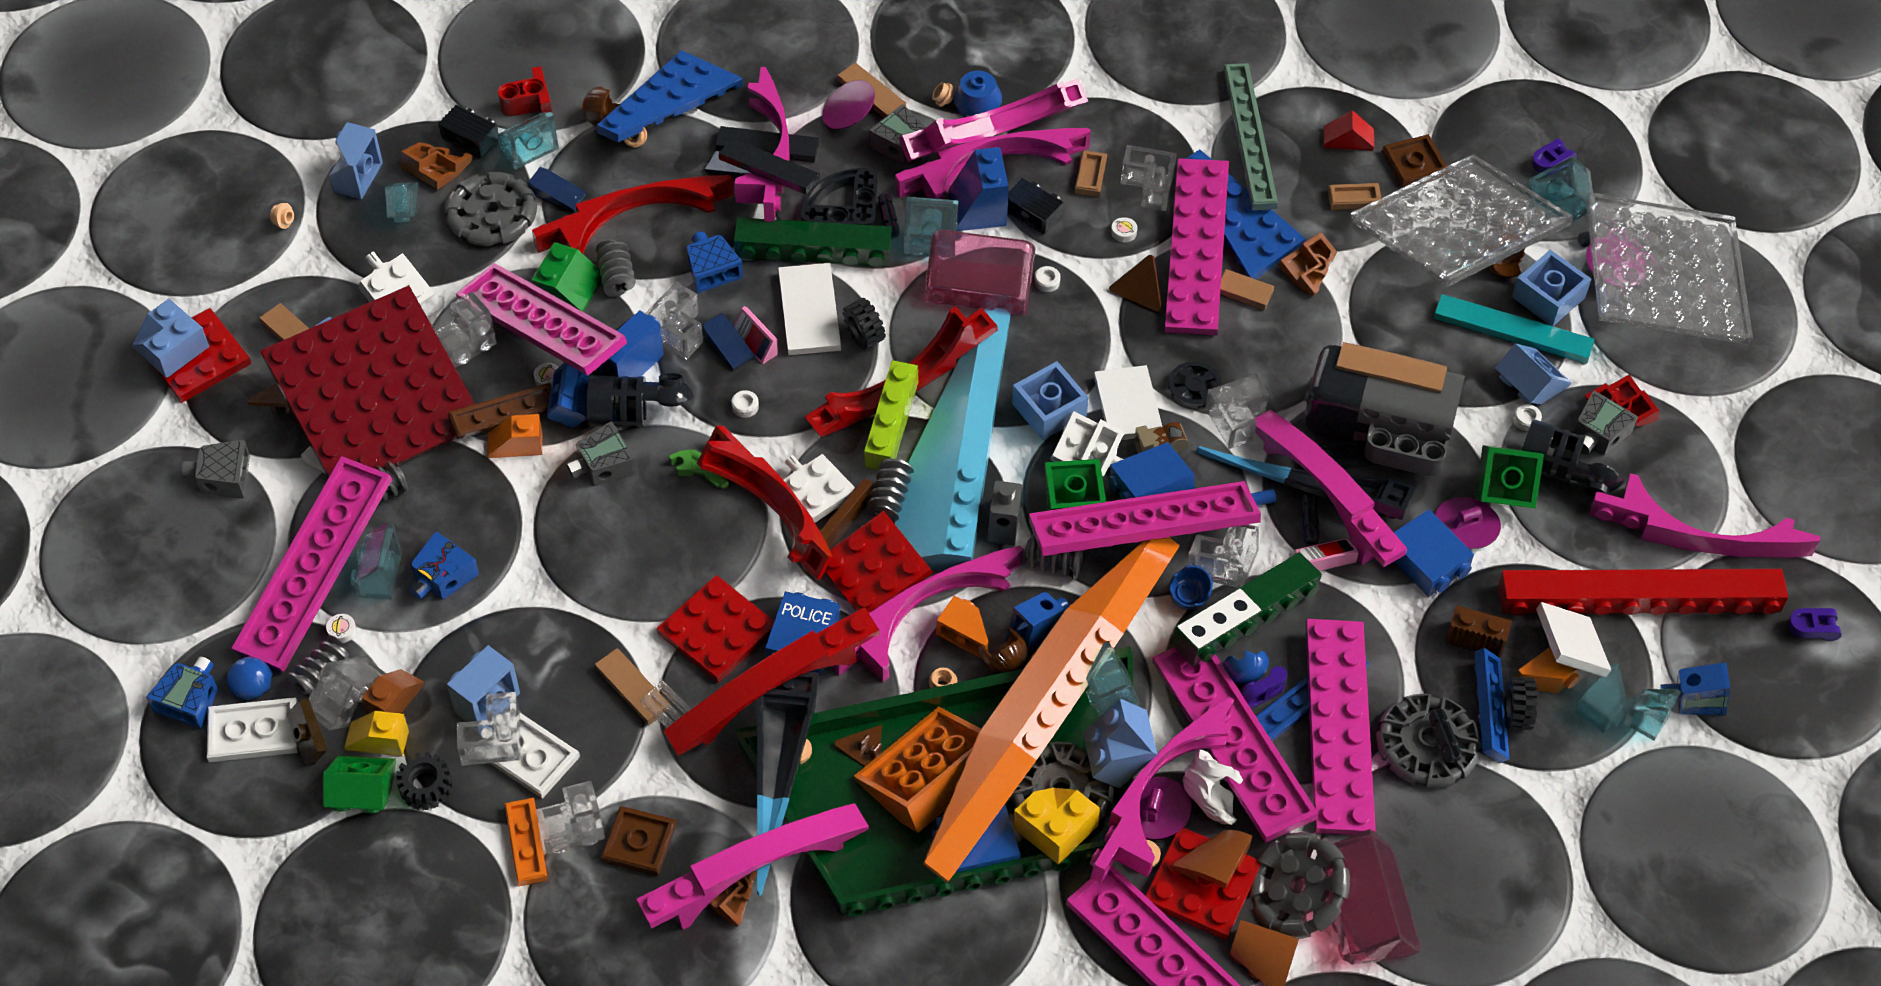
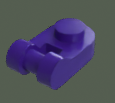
(1547, 155)
(1805, 623)
(1266, 689)

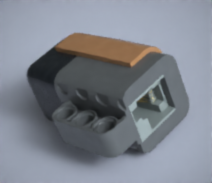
(1389, 401)

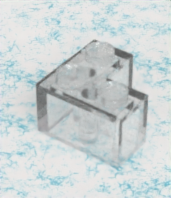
(1152, 171)
(676, 317)
(469, 331)
(1234, 408)
(1227, 559)
(341, 690)
(493, 738)
(573, 821)

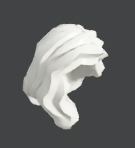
(1203, 786)

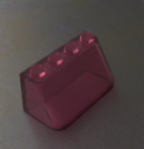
(980, 271)
(1377, 915)

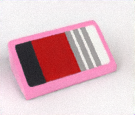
(756, 336)
(1330, 554)

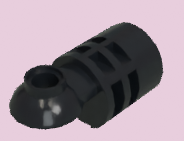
(633, 398)
(1564, 462)

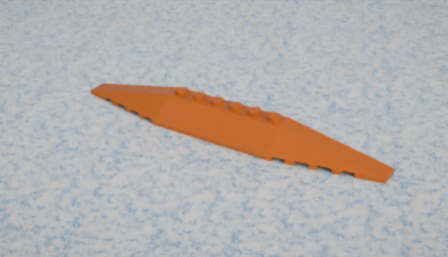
(1041, 701)

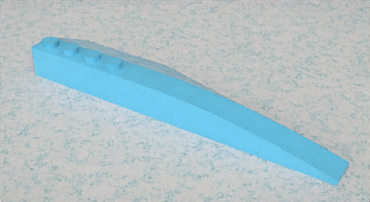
(953, 457)

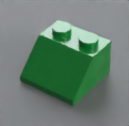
(568, 276)
(1509, 476)
(1073, 483)
(358, 783)

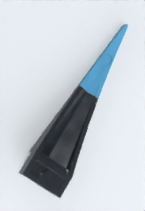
(1389, 495)
(782, 731)

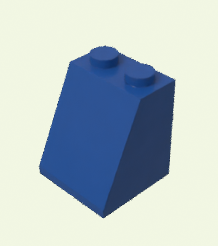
(981, 191)

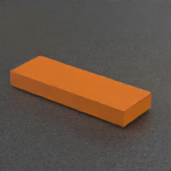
(526, 842)

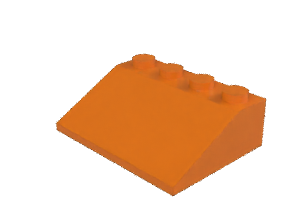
(920, 769)

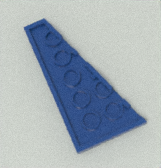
(670, 91)
(1254, 236)

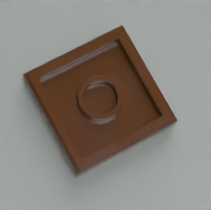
(1413, 159)
(639, 840)

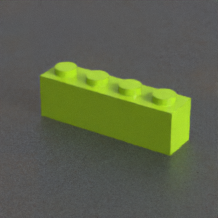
(891, 414)

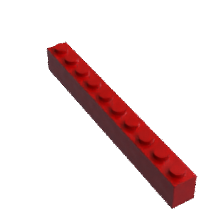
(1644, 591)

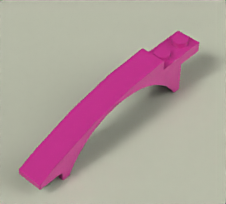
(950, 133)
(938, 175)
(751, 187)
(1355, 507)
(1641, 512)
(985, 572)
(1125, 836)
(708, 878)

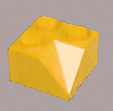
(1056, 820)

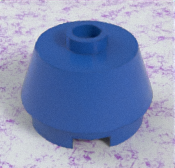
(977, 94)

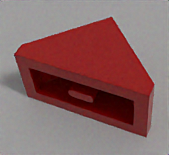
(1348, 133)

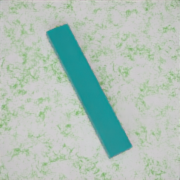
(1514, 328)

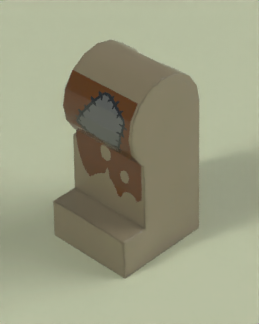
(1150, 438)

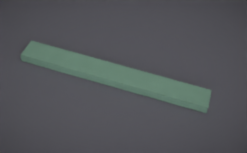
(1250, 137)

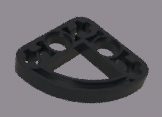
(851, 213)

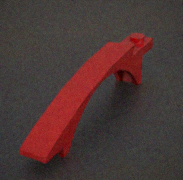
(591, 215)
(939, 356)
(730, 459)
(810, 652)

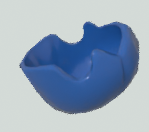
(1190, 587)
(1248, 669)
(249, 678)

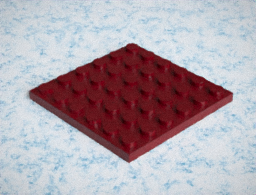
(370, 383)

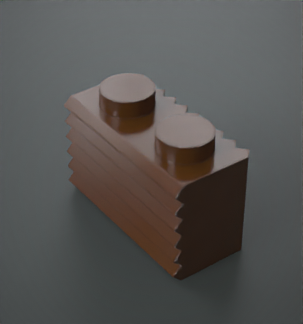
(1478, 630)

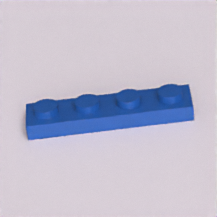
(1491, 705)

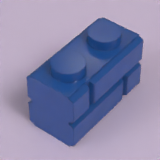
(568, 396)

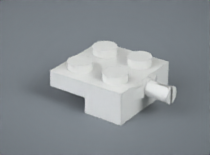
(393, 276)
(1088, 440)
(818, 485)

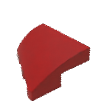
(1629, 396)

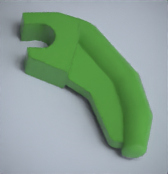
(689, 467)

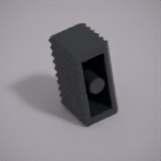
(468, 130)
(1034, 205)

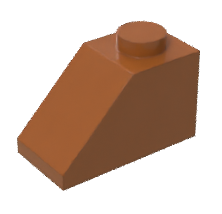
(392, 692)

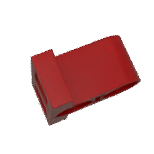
(525, 95)

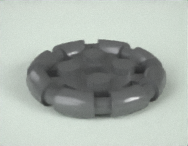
(491, 195)
(1419, 752)
(1065, 772)
(1292, 869)

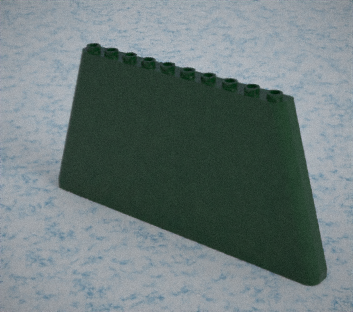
(887, 860)

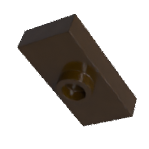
(306, 732)

